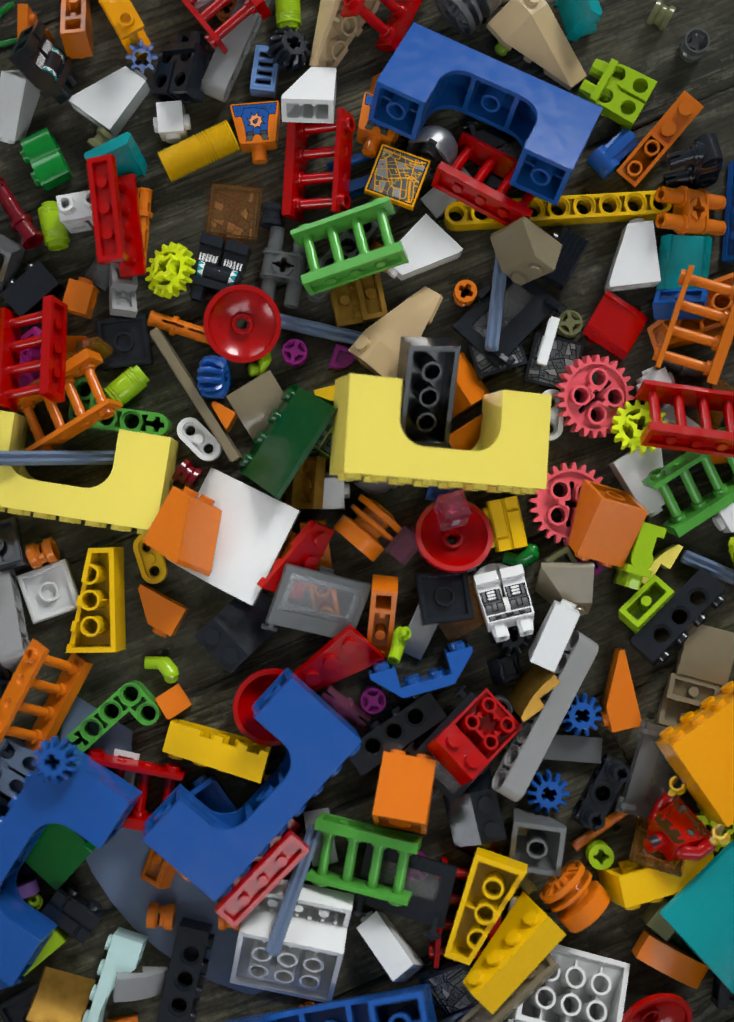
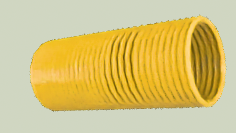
(193, 152)

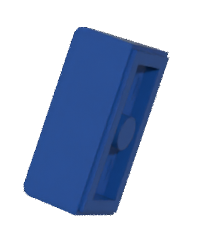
(666, 299)

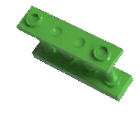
(357, 267)
(701, 507)
(381, 839)

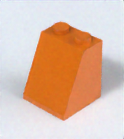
(605, 524)
(186, 530)
(404, 791)

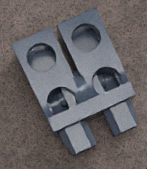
(14, 764)

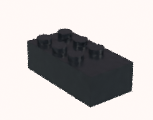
(428, 388)

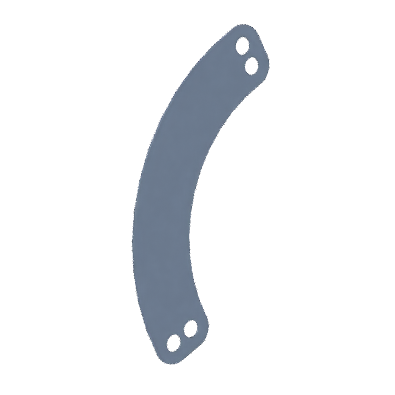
(122, 860)

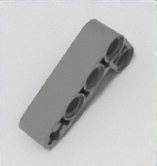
(12, 622)

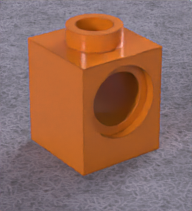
(81, 297)

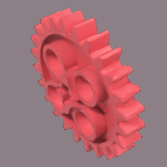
(580, 379)
(546, 500)

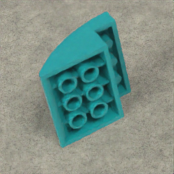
(705, 915)

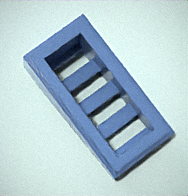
(263, 90)

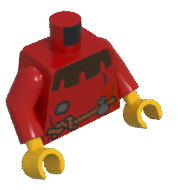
(678, 830)

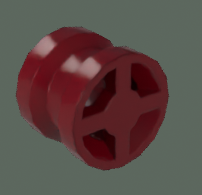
(187, 474)

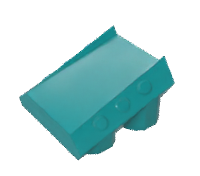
(579, 17)
(126, 152)
(679, 252)

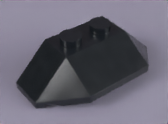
(477, 818)

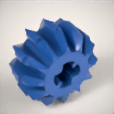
(214, 377)
(589, 718)
(61, 751)
(538, 795)

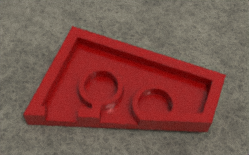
(304, 552)
(338, 659)

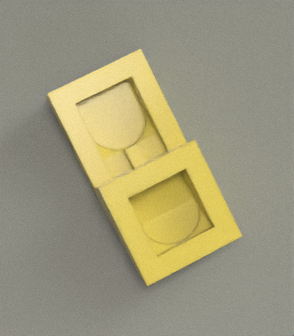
(664, 559)

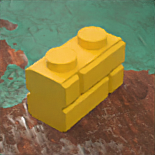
(506, 523)

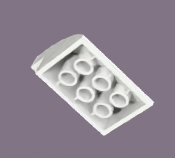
(248, 536)
(310, 950)
(580, 991)

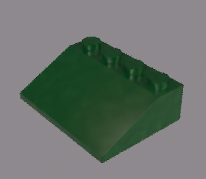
(286, 440)

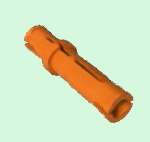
(146, 215)
(177, 326)

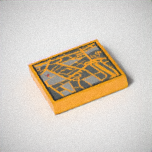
(397, 176)

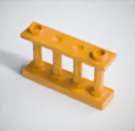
(126, 23)

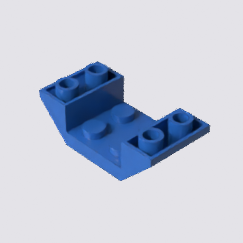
(456, 658)

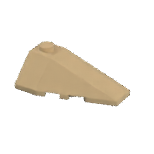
(335, 33)
(536, 34)
(380, 343)

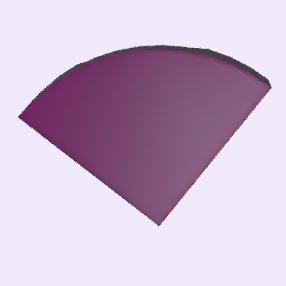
(341, 358)

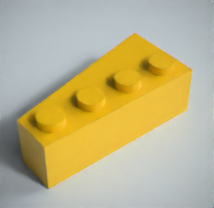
(101, 604)
(216, 749)
(635, 884)
(486, 893)
(512, 953)

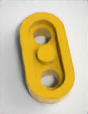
(147, 560)

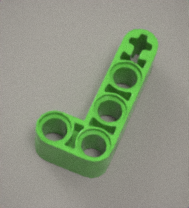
(122, 416)
(106, 721)

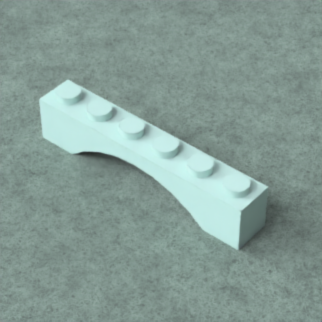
(123, 956)

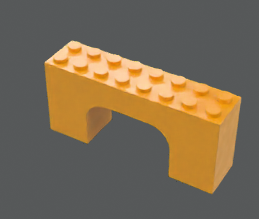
(703, 754)

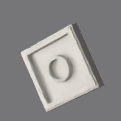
(49, 591)

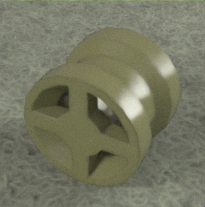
(661, 15)
(100, 138)
(572, 321)

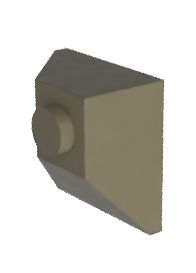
(567, 582)

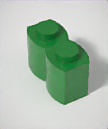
(46, 159)

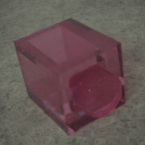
(452, 510)
(403, 545)

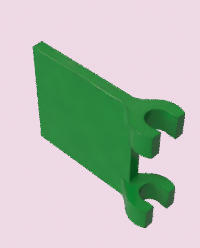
(58, 854)

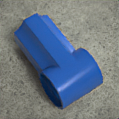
(608, 157)

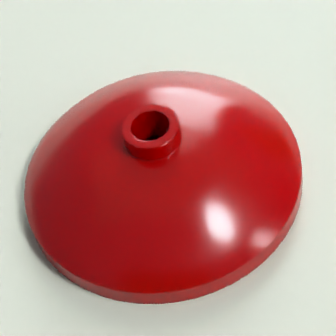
(248, 304)
(471, 540)
(243, 700)
(659, 1008)

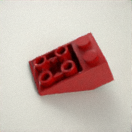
(474, 737)

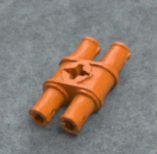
(690, 211)

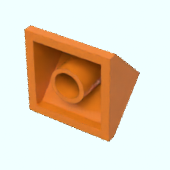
(468, 387)

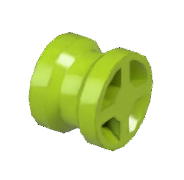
(597, 848)

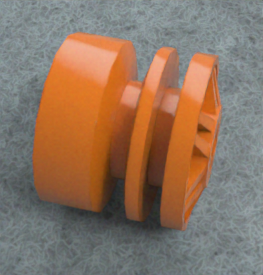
(367, 527)
(575, 897)

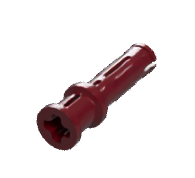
(20, 221)

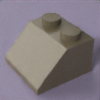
(525, 251)

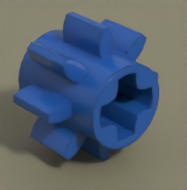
(141, 48)

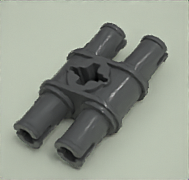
(274, 259)

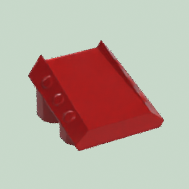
(614, 325)

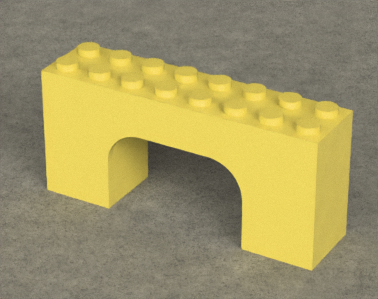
(373, 447)
(124, 500)

